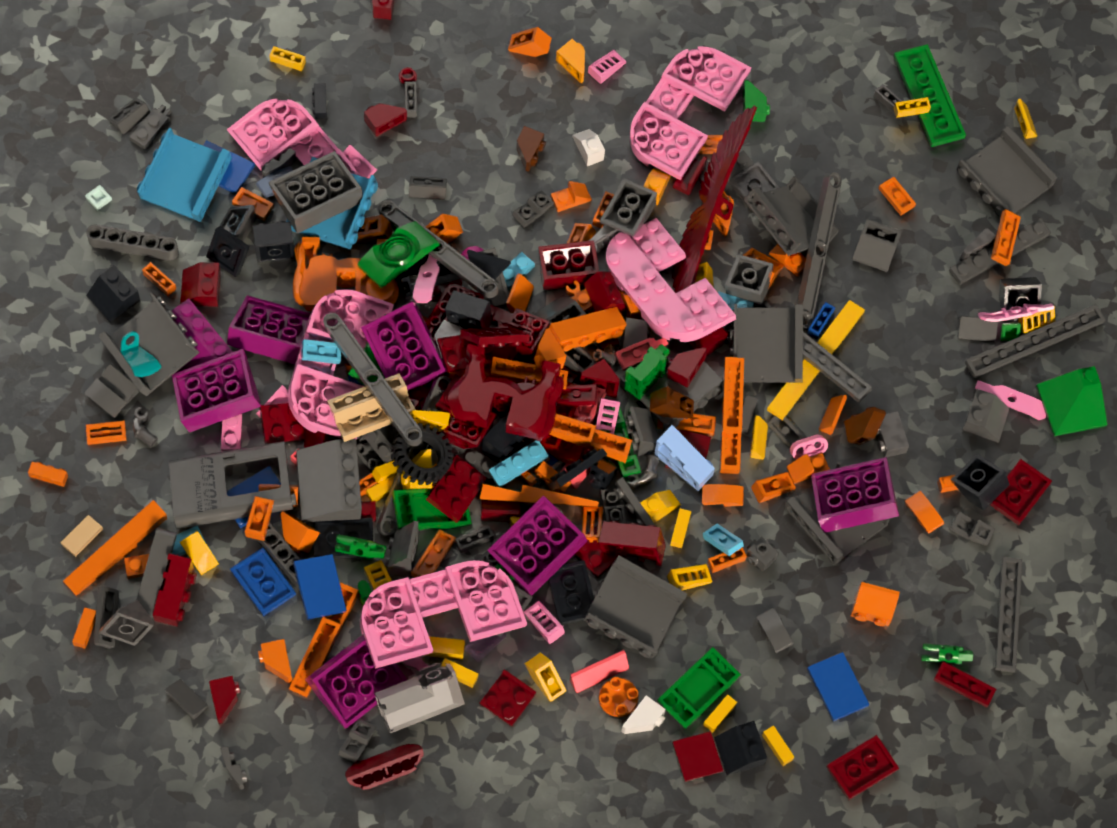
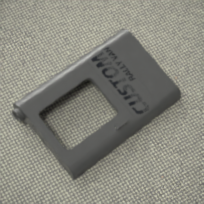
(201, 487)

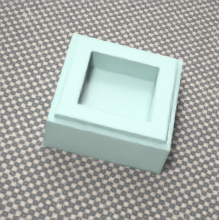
(98, 197)

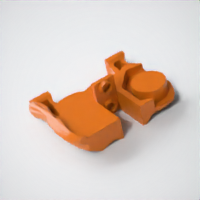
(322, 274)

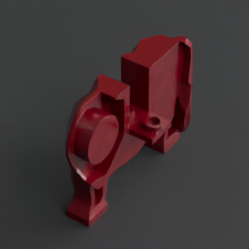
(529, 405)

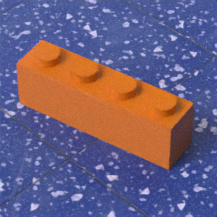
(588, 328)

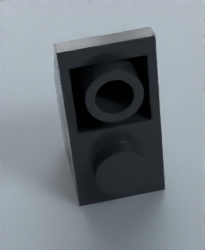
(602, 474)

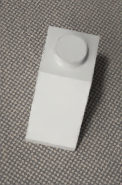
(589, 147)
(645, 717)

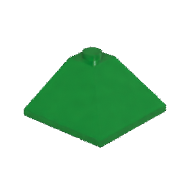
(1073, 401)

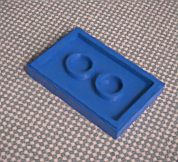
(237, 171)
(251, 485)
(263, 581)
(319, 586)
(838, 686)

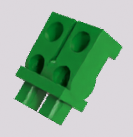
(646, 374)

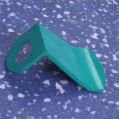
(140, 361)

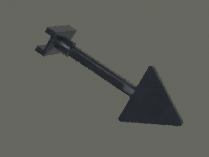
(489, 264)

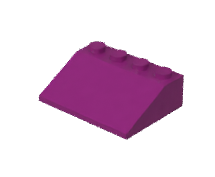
(268, 329)
(208, 340)
(405, 346)
(215, 391)
(854, 495)
(537, 545)
(350, 682)

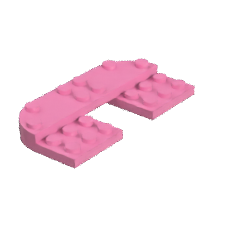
(279, 126)
(656, 131)
(636, 270)
(314, 381)
(396, 609)

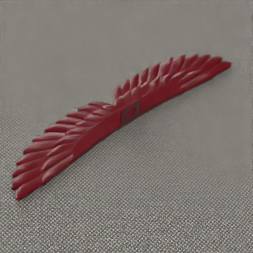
(711, 194)

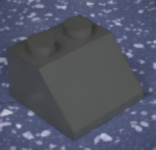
(749, 279)
(986, 416)

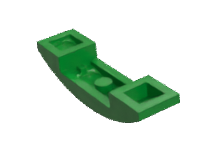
(632, 465)

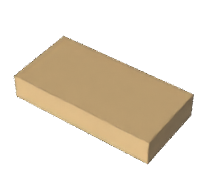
(81, 535)

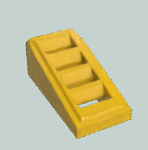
(1025, 327)
(434, 419)
(379, 565)
(677, 579)

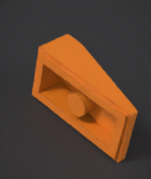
(772, 487)
(259, 518)

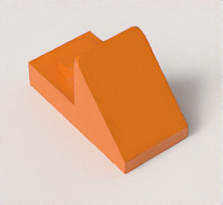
(570, 197)
(794, 263)
(805, 466)

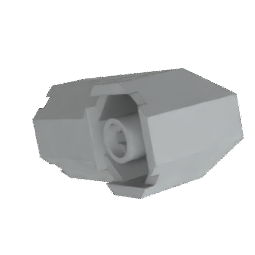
(420, 697)

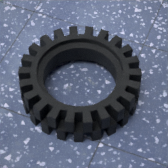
(423, 474)

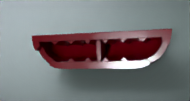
(385, 766)

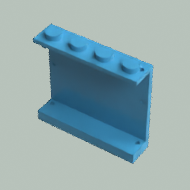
(183, 176)
(343, 227)

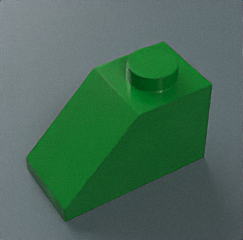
(752, 97)

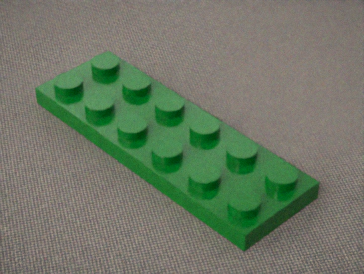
(923, 81)

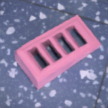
(602, 76)
(612, 403)
(552, 631)

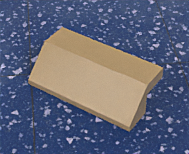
(359, 412)

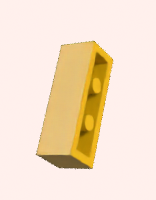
(287, 58)
(912, 107)
(384, 471)
(380, 490)
(680, 528)
(463, 674)
(720, 713)
(778, 745)

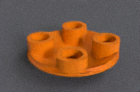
(618, 697)

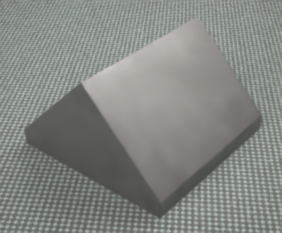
(239, 220)
(128, 624)

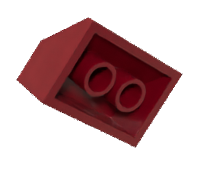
(566, 263)

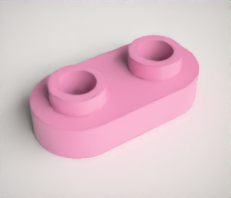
(808, 447)

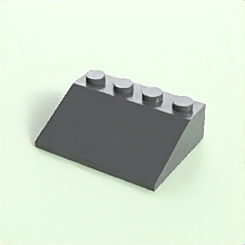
(316, 192)
(329, 481)

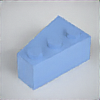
(683, 458)

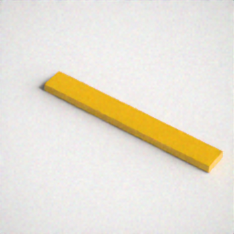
(829, 341)

